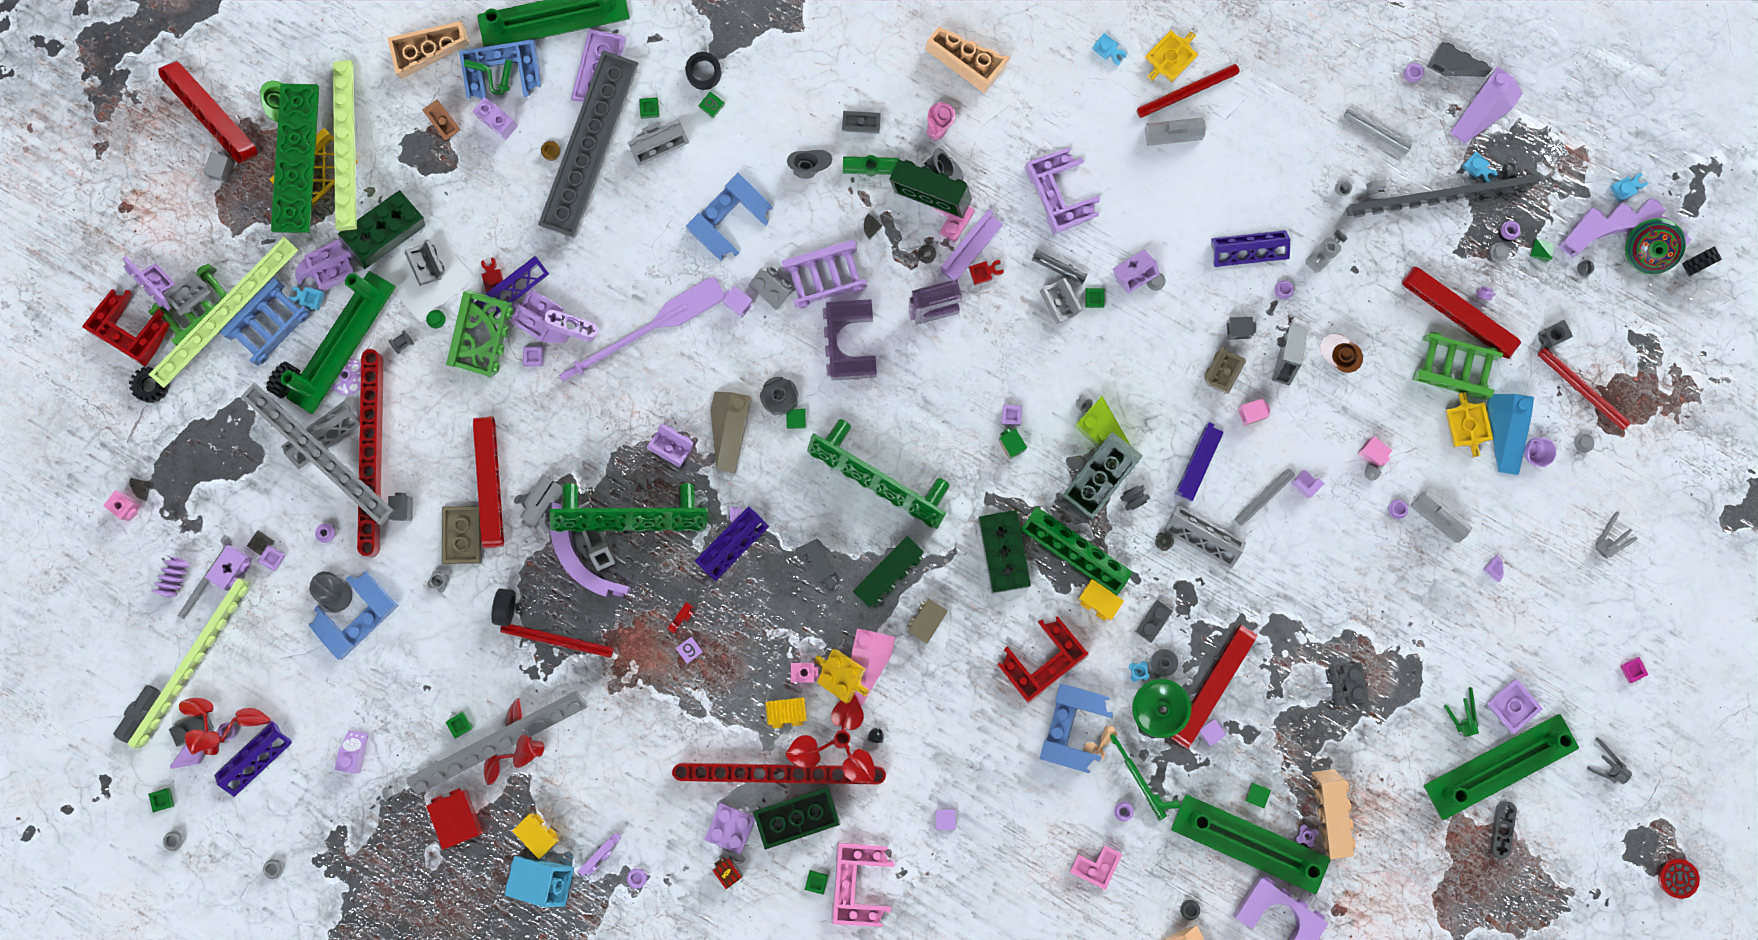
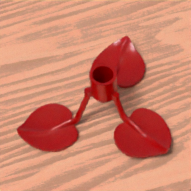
(210, 741)
(525, 749)
(859, 765)

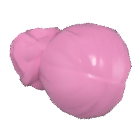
(939, 119)

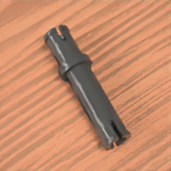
(1059, 267)

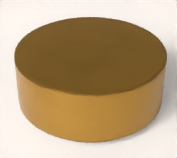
(550, 150)

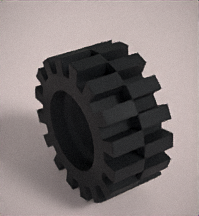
(1702, 261)
(275, 385)
(137, 386)

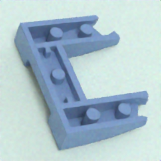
(519, 52)
(704, 224)
(379, 607)
(1055, 747)

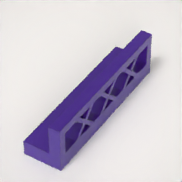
(1251, 244)
(511, 281)
(1199, 462)
(730, 541)
(249, 757)

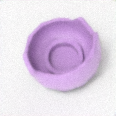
(1540, 452)

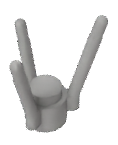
(1607, 548)

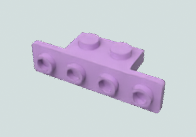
(153, 279)

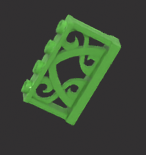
(460, 334)

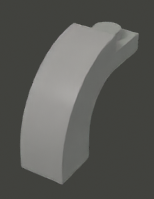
(598, 546)

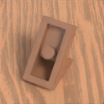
(441, 119)

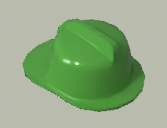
(270, 99)

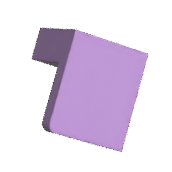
(1307, 484)

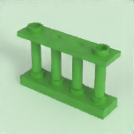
(205, 273)
(1462, 384)

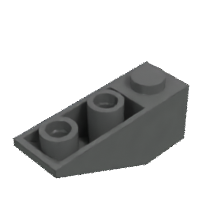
(1453, 62)

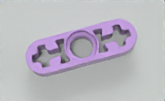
(558, 316)

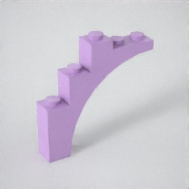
(1621, 219)

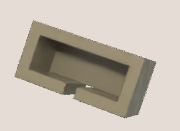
(927, 620)

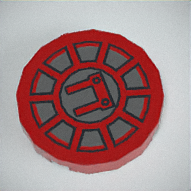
(1678, 878)

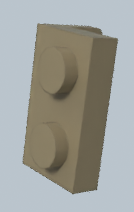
(1224, 370)

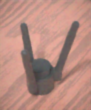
(1618, 771)

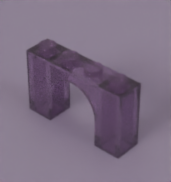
(935, 302)
(838, 316)

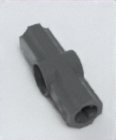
(136, 713)

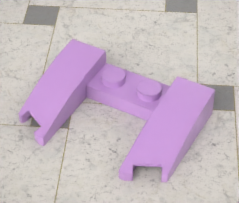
(1041, 174)

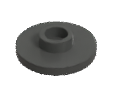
(1164, 662)

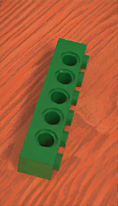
(1076, 551)

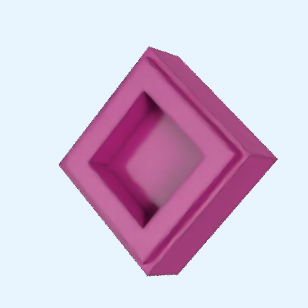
(1634, 670)

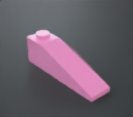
(871, 652)

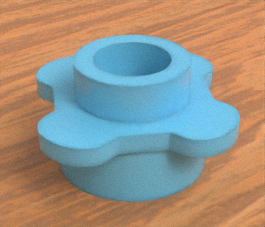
(1144, 671)

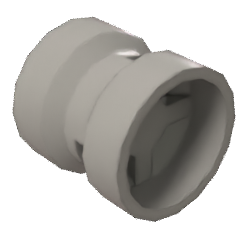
(1376, 190)

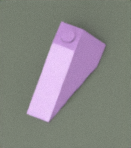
(1491, 102)

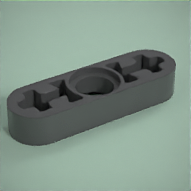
(1495, 833)

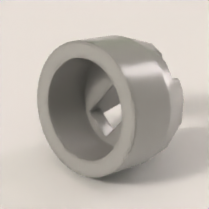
(1345, 185)
(1088, 403)
(1372, 473)
(391, 793)

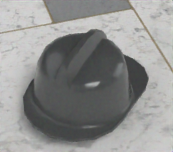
(808, 163)
(942, 163)
(330, 591)

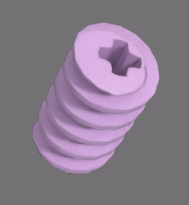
(171, 577)

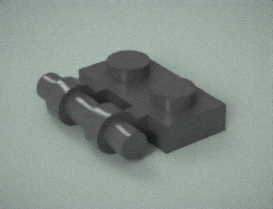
(1353, 681)

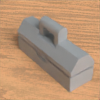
(1175, 131)
(657, 141)
(1441, 517)

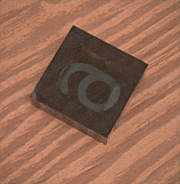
(259, 542)

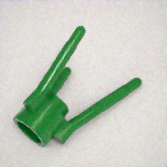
(1469, 725)

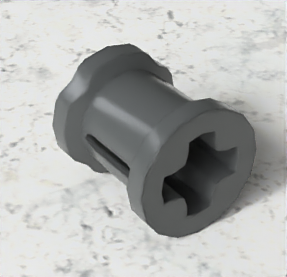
(401, 342)

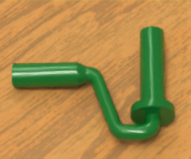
(503, 86)

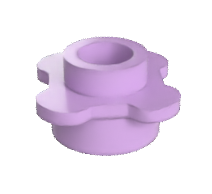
(1301, 838)

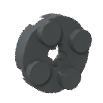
(788, 401)

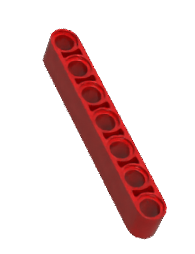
(207, 112)
(1461, 312)
(488, 482)
(1216, 683)

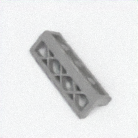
(320, 428)
(1208, 534)

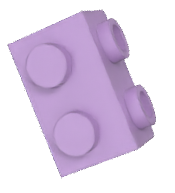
(671, 445)

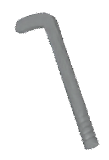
(225, 540)

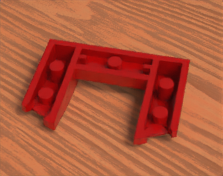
(139, 348)
(1033, 685)

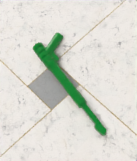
(1154, 800)

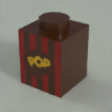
(727, 872)

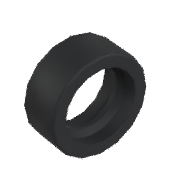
(698, 57)
(503, 607)

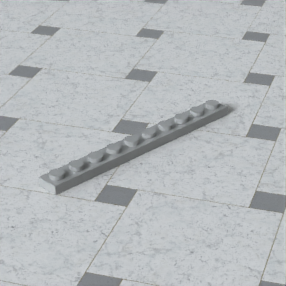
(317, 454)
(496, 742)

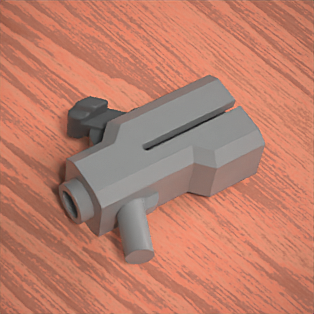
(1325, 252)
(539, 502)

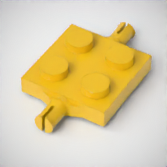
(1171, 56)
(1469, 424)
(841, 675)

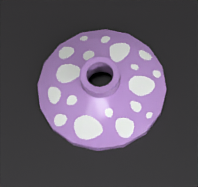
(352, 383)

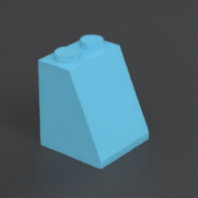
(539, 881)

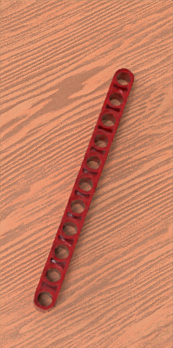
(367, 443)
(769, 773)

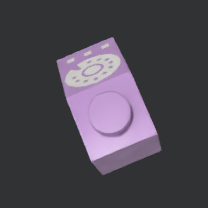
(352, 752)

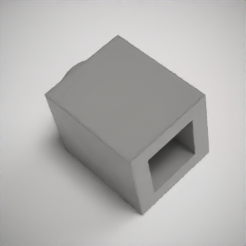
(219, 167)

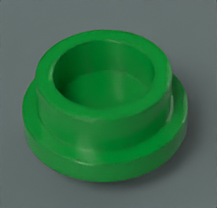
(435, 319)

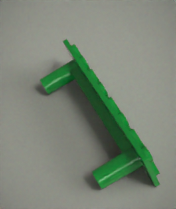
(547, 19)
(295, 158)
(340, 342)
(869, 477)
(621, 519)
(1501, 766)
(1250, 844)

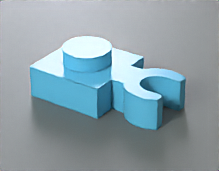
(1107, 47)
(1477, 166)
(1626, 187)
(309, 297)

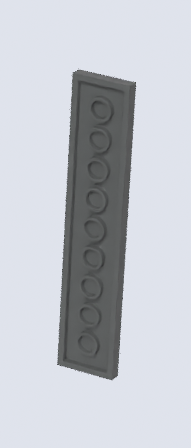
(588, 144)

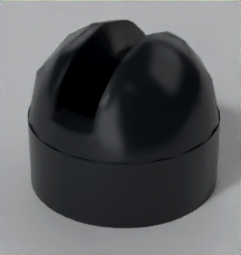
(876, 735)

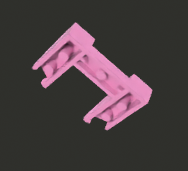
(843, 908)

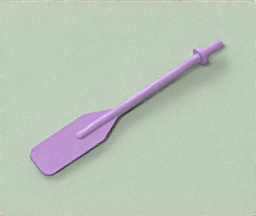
(673, 313)

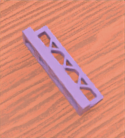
(971, 246)

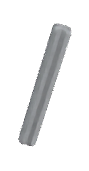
(1377, 130)
(1264, 497)

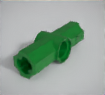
(857, 165)

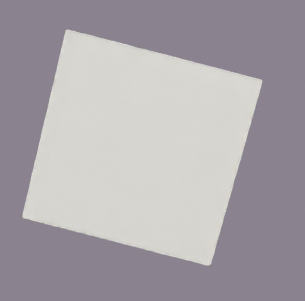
(431, 296)

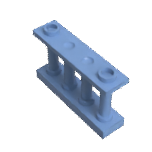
(247, 315)

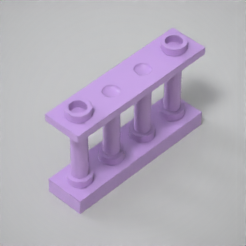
(828, 255)

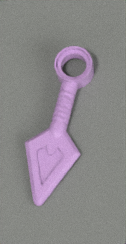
(185, 758)

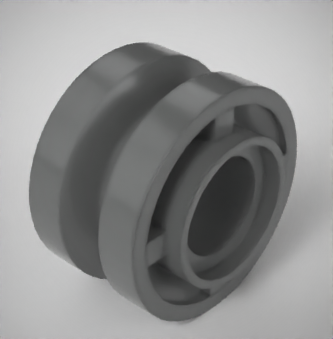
(1135, 497)

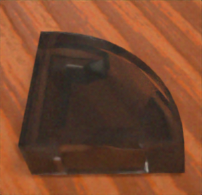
(871, 226)
(140, 488)

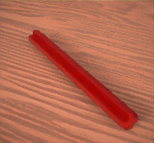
(1187, 91)
(1583, 388)
(558, 640)

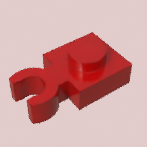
(982, 272)
(491, 277)
(684, 614)

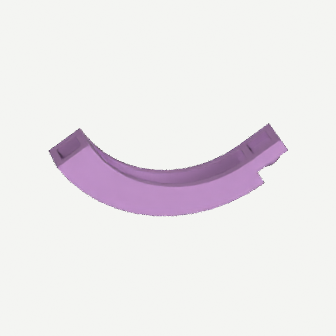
(575, 567)

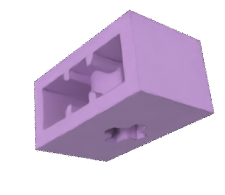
(495, 118)
(1136, 271)
(220, 571)

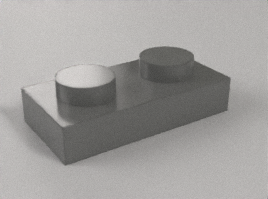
(861, 122)
(1153, 621)
(195, 723)

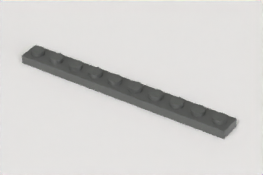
(1434, 197)

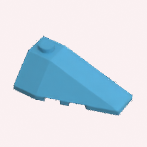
(1509, 424)

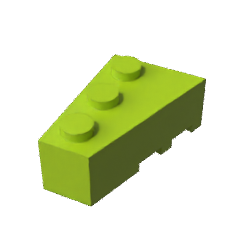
(1099, 424)

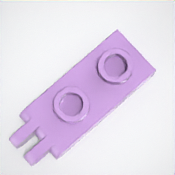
(602, 853)

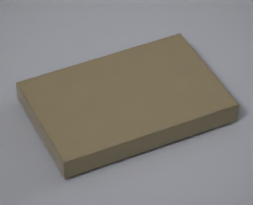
(461, 535)

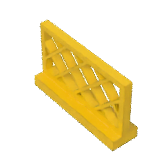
(322, 139)

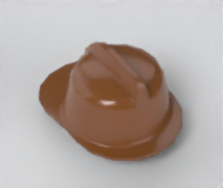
(1341, 353)

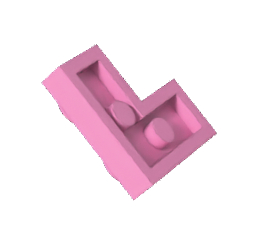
(955, 225)
(1097, 872)

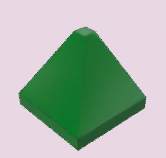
(1542, 250)

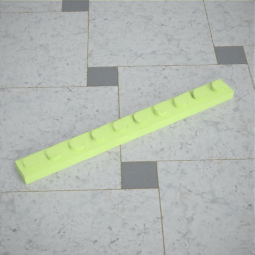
(344, 146)
(223, 312)
(185, 669)

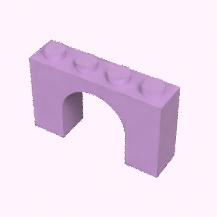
(1264, 894)

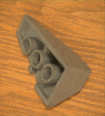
(729, 423)

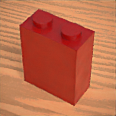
(454, 818)

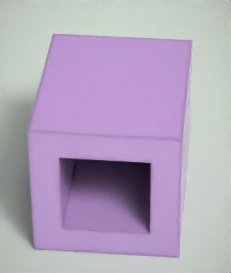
(737, 301)

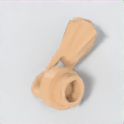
(1105, 739)

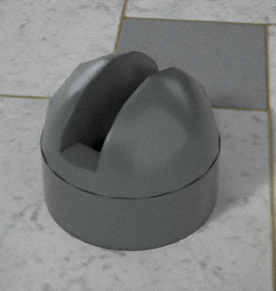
(1582, 268)

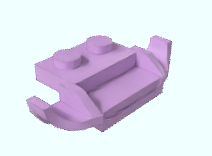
(327, 265)
(530, 316)

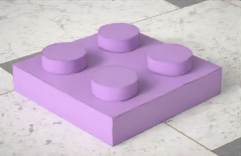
(1514, 706)
(730, 828)

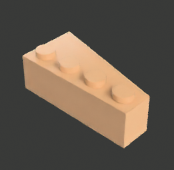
(423, 47)
(966, 58)
(1334, 813)

